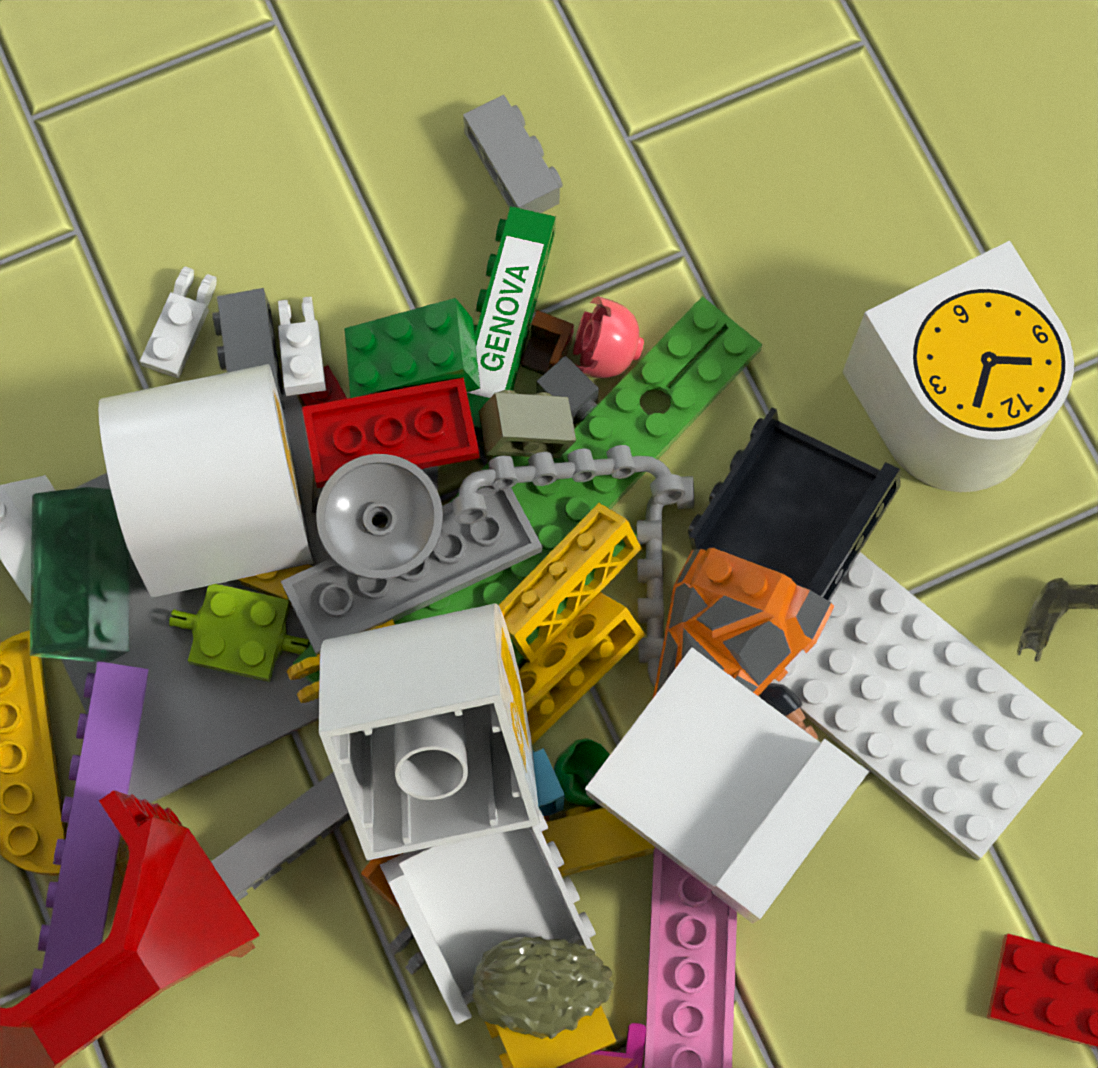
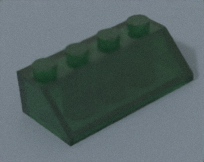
(78, 577)

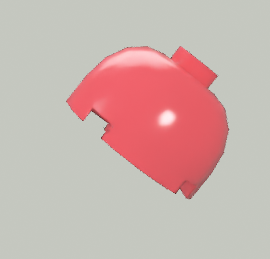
(607, 339)

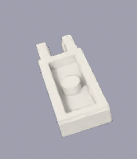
(178, 325)
(301, 350)

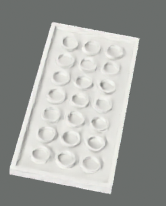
(927, 709)

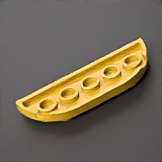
(28, 765)

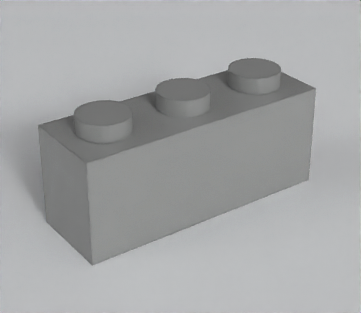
(512, 156)

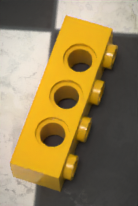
(576, 661)

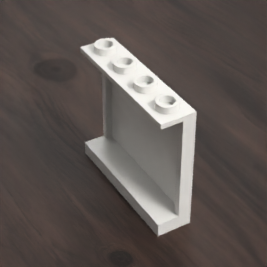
(477, 895)

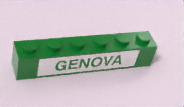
(509, 302)

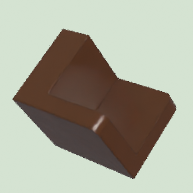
(548, 342)

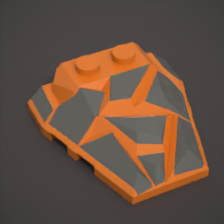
(739, 619)

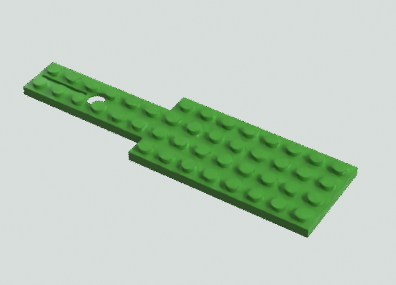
(615, 421)

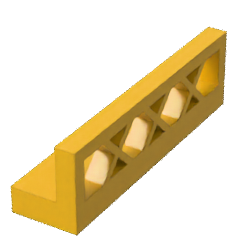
(564, 575)

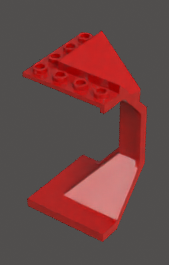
(166, 927)

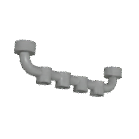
(581, 467)
(651, 572)

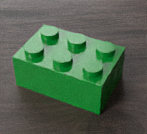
(412, 349)

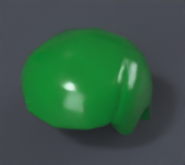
(577, 767)

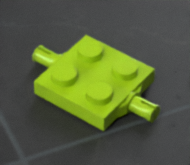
(239, 632)

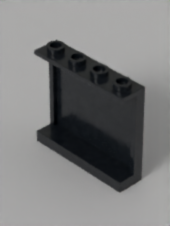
(795, 506)

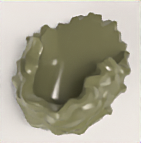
(539, 985)

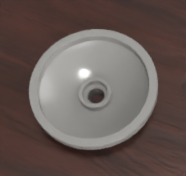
(375, 487)

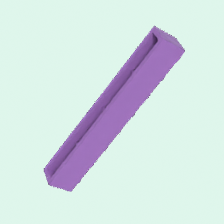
(92, 839)

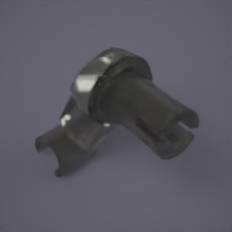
(1049, 608)

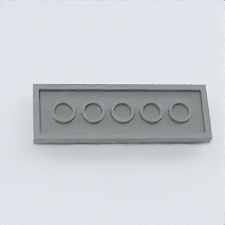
(339, 603)

